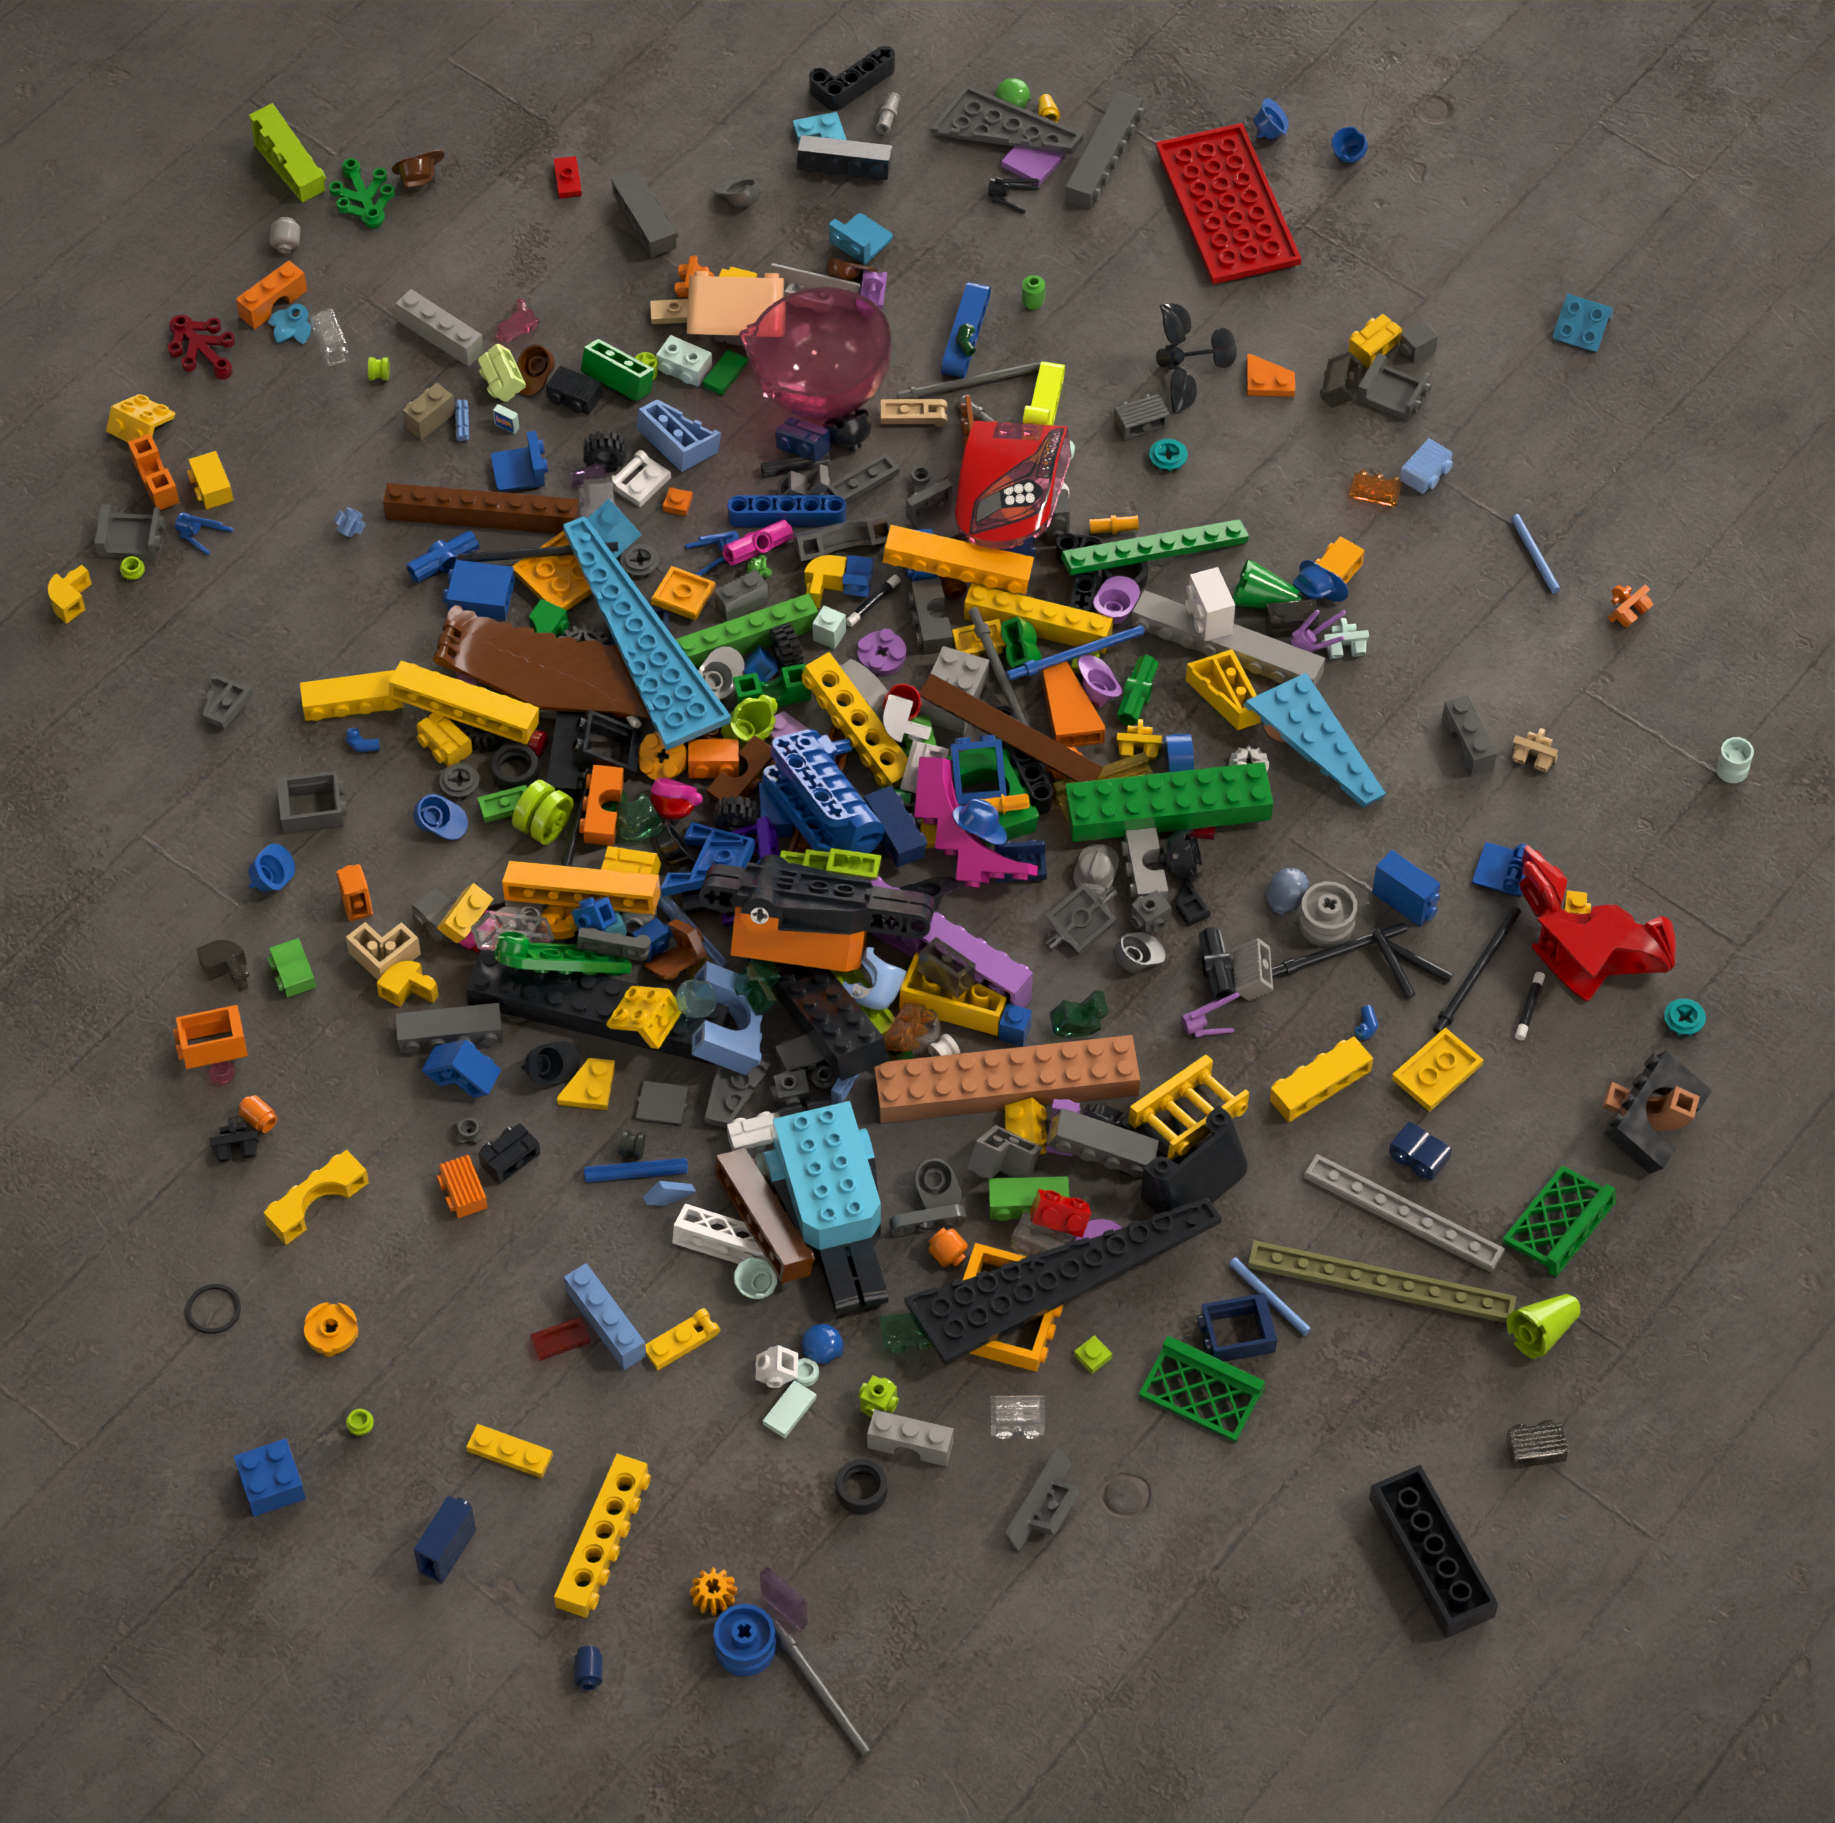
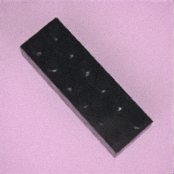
(831, 1020)
(1433, 1551)

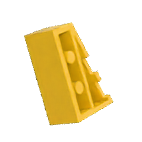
(1224, 686)

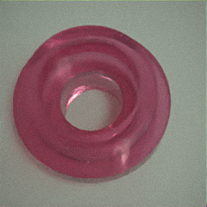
(225, 1078)

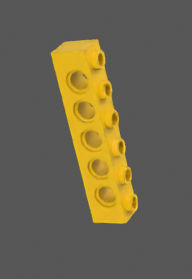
(857, 709)
(622, 1472)

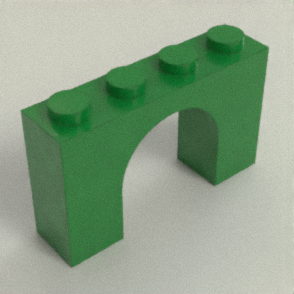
(980, 766)

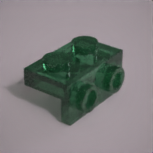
(902, 1331)

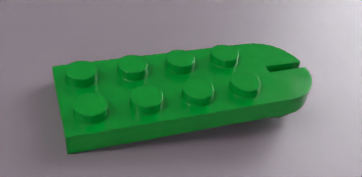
(517, 952)

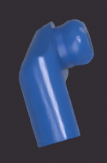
(359, 743)
(1369, 1025)

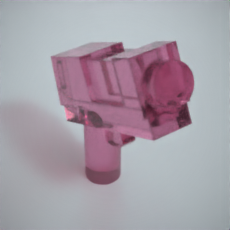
(519, 323)

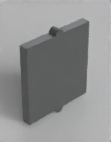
(662, 1103)

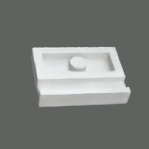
(918, 750)

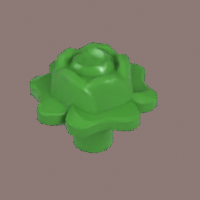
(760, 565)

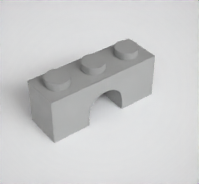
(1142, 848)
(928, 1439)

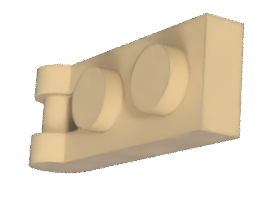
(914, 411)

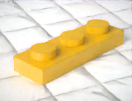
(509, 1451)

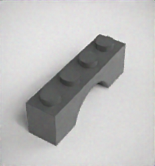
(847, 534)

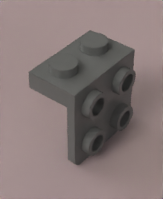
(934, 510)

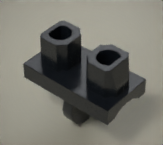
(223, 1144)

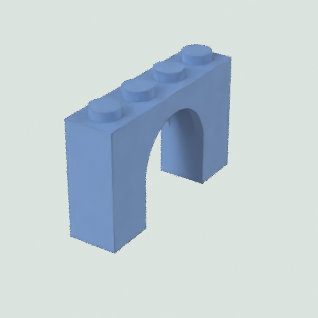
(720, 1045)

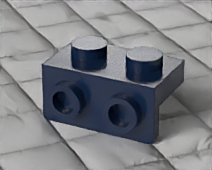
(1026, 852)

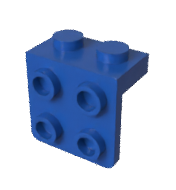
(520, 467)

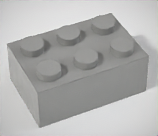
(964, 672)

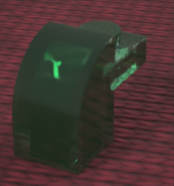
(756, 984)
(1079, 1019)

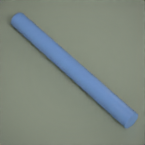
(1535, 553)
(1271, 1298)

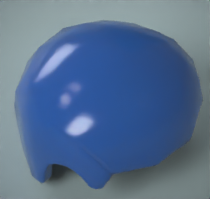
(1349, 144)
(822, 1343)

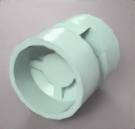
(1734, 760)

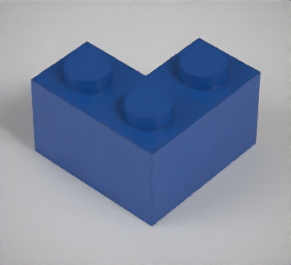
(463, 1065)

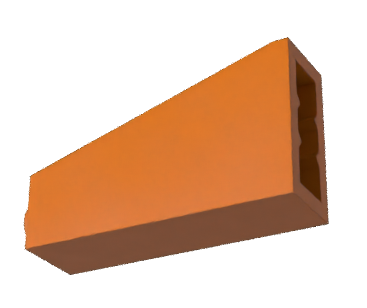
(1069, 708)

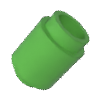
(1033, 292)

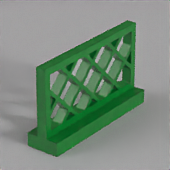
(1576, 1234)
(1210, 1367)

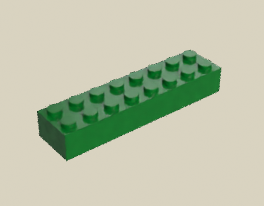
(1169, 801)

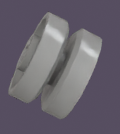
(1328, 914)

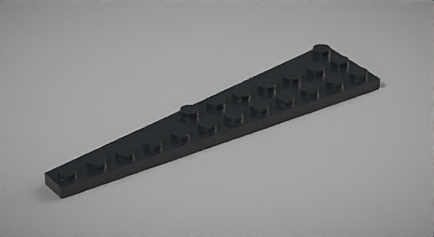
(999, 1301)

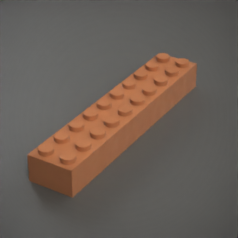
(1004, 1076)

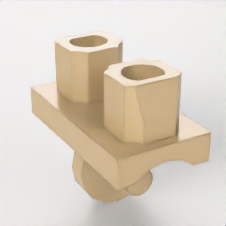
(1544, 754)

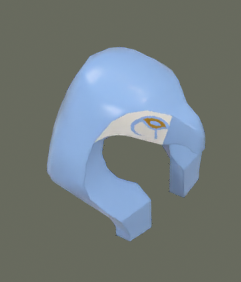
(885, 983)

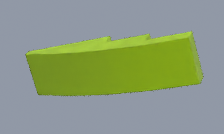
(838, 861)

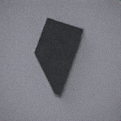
(1191, 905)

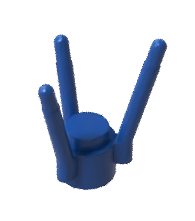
(191, 525)
(721, 540)

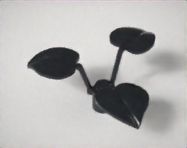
(1176, 325)

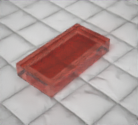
(560, 1338)

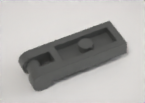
(613, 944)

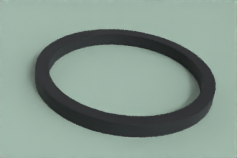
(213, 1330)

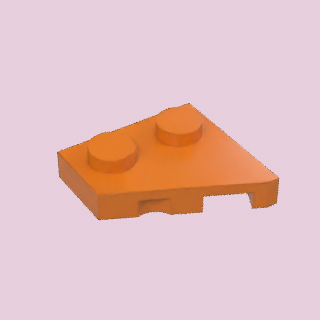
(1268, 378)

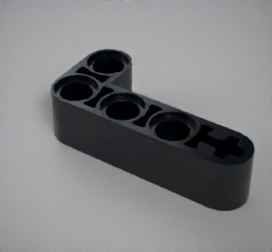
(853, 82)
(1084, 583)

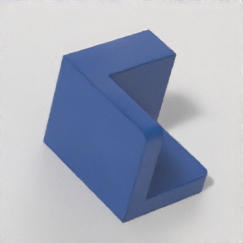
(761, 663)

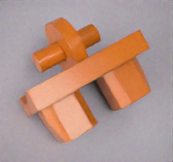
(684, 272)
(1638, 600)

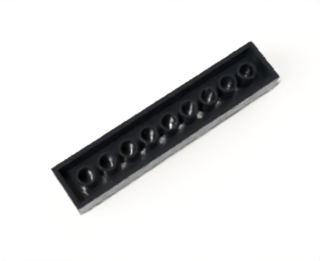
(574, 1003)

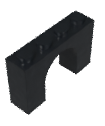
(1630, 1125)

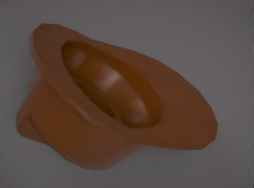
(419, 169)

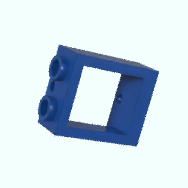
(963, 744)

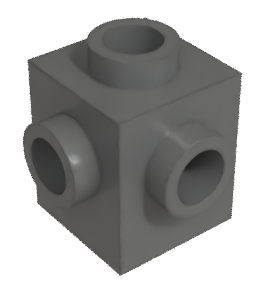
(1150, 912)
(790, 1088)

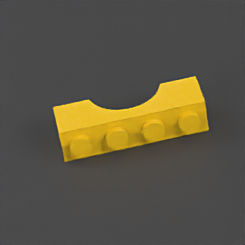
(340, 1176)

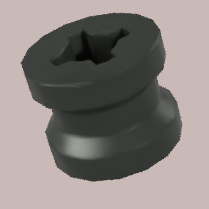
(632, 1144)

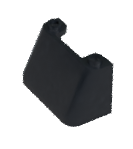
(1203, 1174)

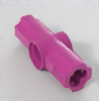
(747, 546)

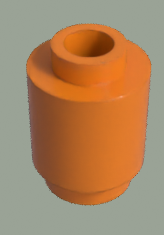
(257, 1113)

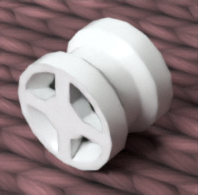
(945, 1046)

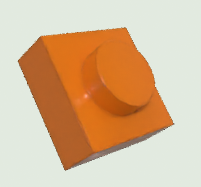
(677, 501)

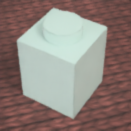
(829, 627)

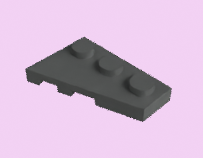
(731, 1093)

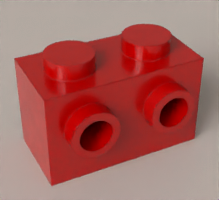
(1060, 1212)

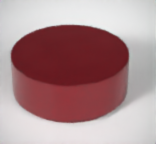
(538, 742)

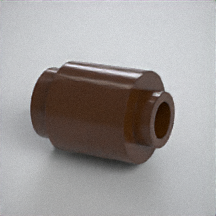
(953, 587)

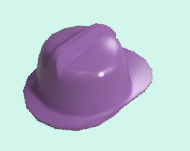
(1117, 598)
(1098, 680)

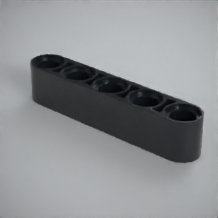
(1028, 769)

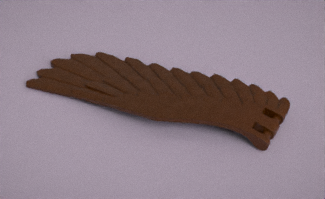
(538, 666)

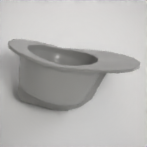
(720, 669)
(1096, 865)

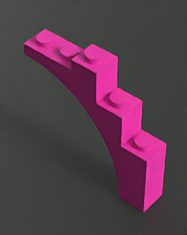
(936, 806)

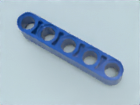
(971, 311)
(795, 509)

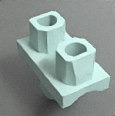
(1355, 639)

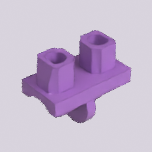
(874, 287)

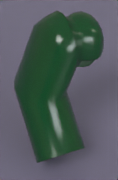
(962, 339)

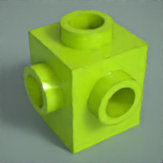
(878, 1395)

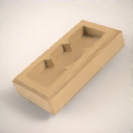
(669, 311)

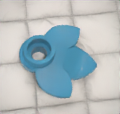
(289, 326)

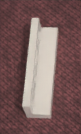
(720, 1243)

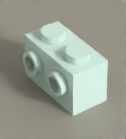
(684, 361)

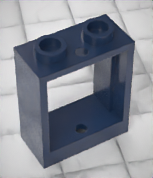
(1235, 1307)

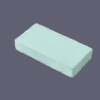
(789, 1409)

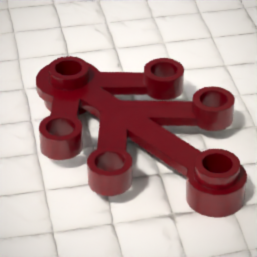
(183, 326)

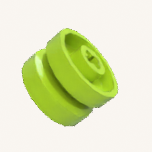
(542, 812)

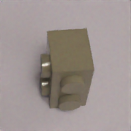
(428, 411)

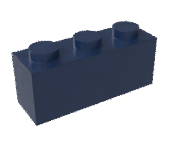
(901, 835)

